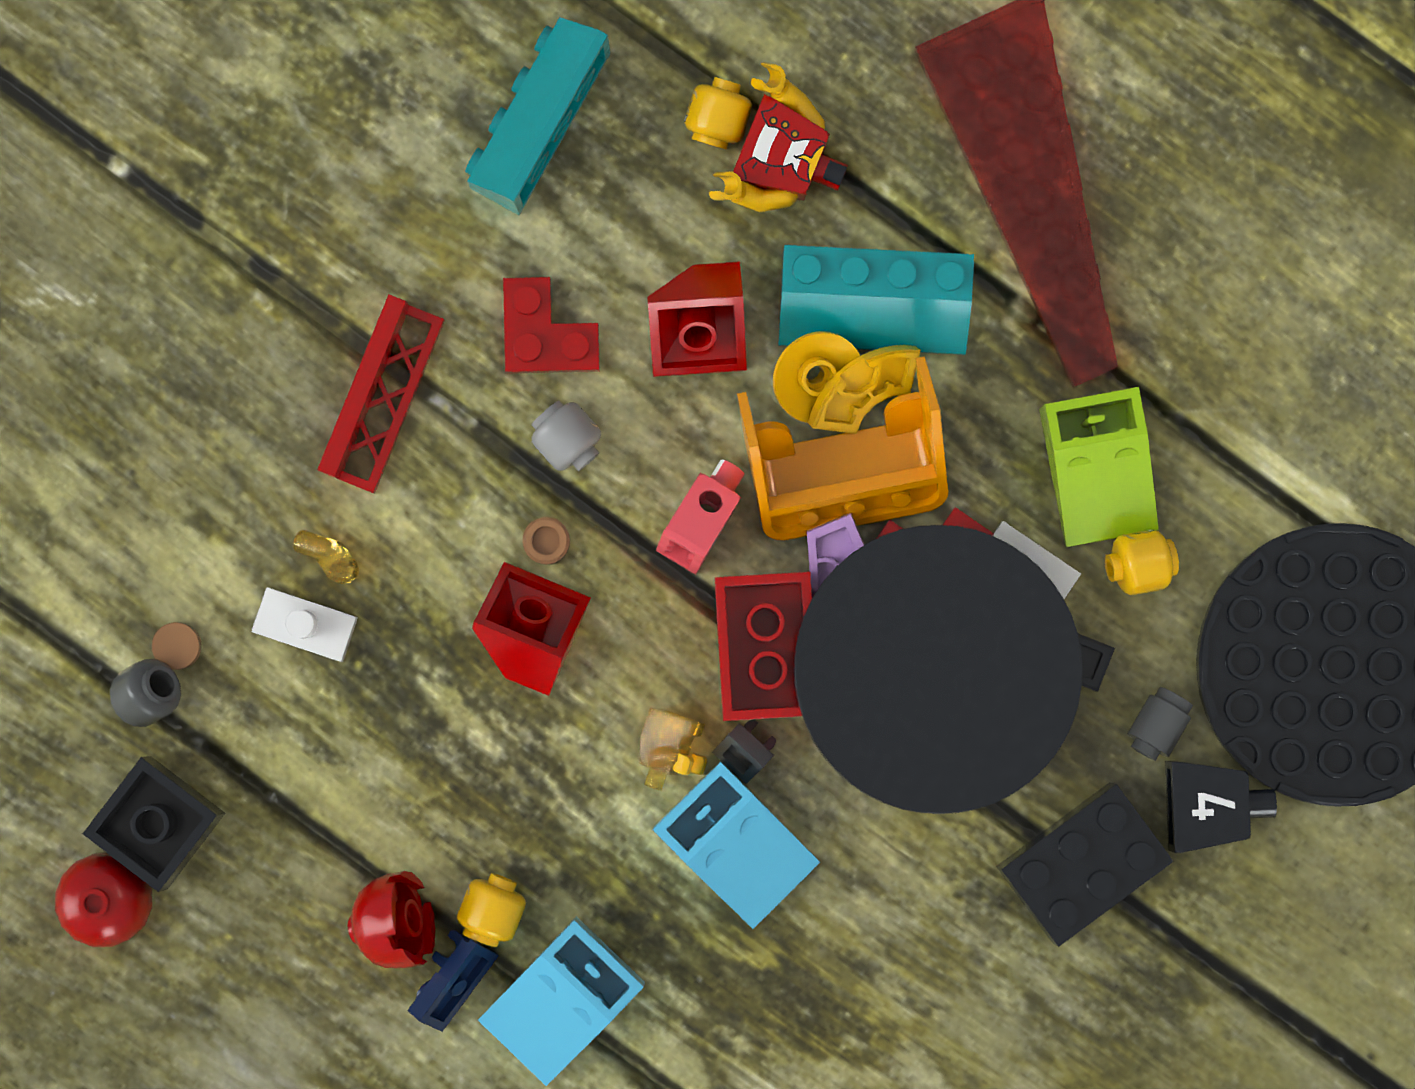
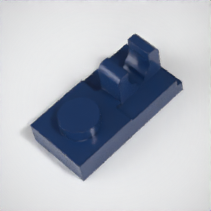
(450, 987)

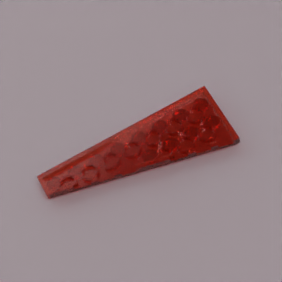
(1013, 128)

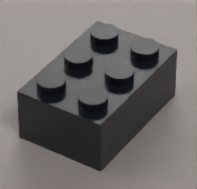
(1084, 864)

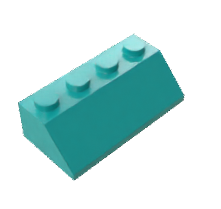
(539, 113)
(877, 297)

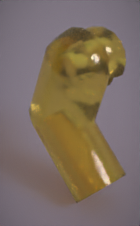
(329, 554)

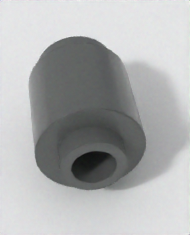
(1160, 724)

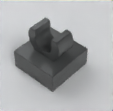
(743, 752)

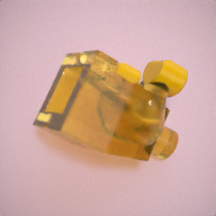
(667, 748)

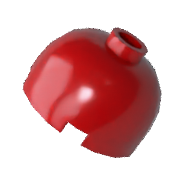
(102, 901)
(392, 923)

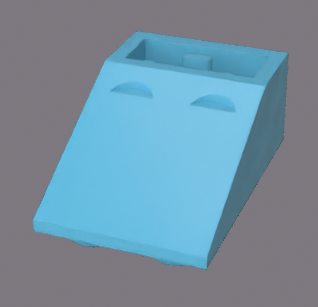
(736, 845)
(562, 1001)

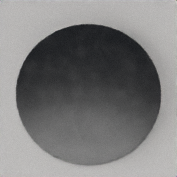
(1316, 664)
(938, 669)

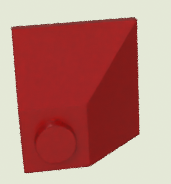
(699, 322)
(529, 626)

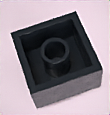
(153, 823)

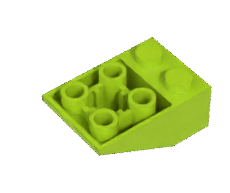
(1100, 466)

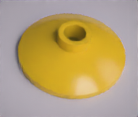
(790, 381)

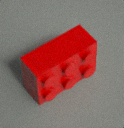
(758, 642)

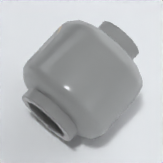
(566, 436)

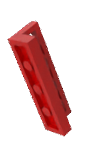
(364, 387)

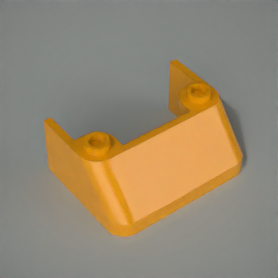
(871, 474)

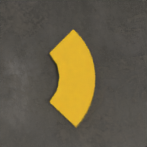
(862, 385)

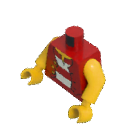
(780, 150)

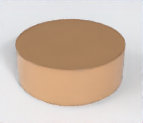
(546, 540)
(176, 645)

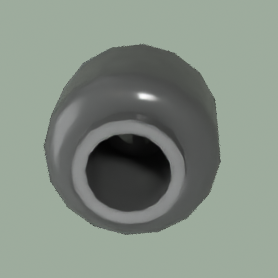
(145, 692)

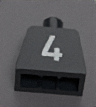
(1211, 806)

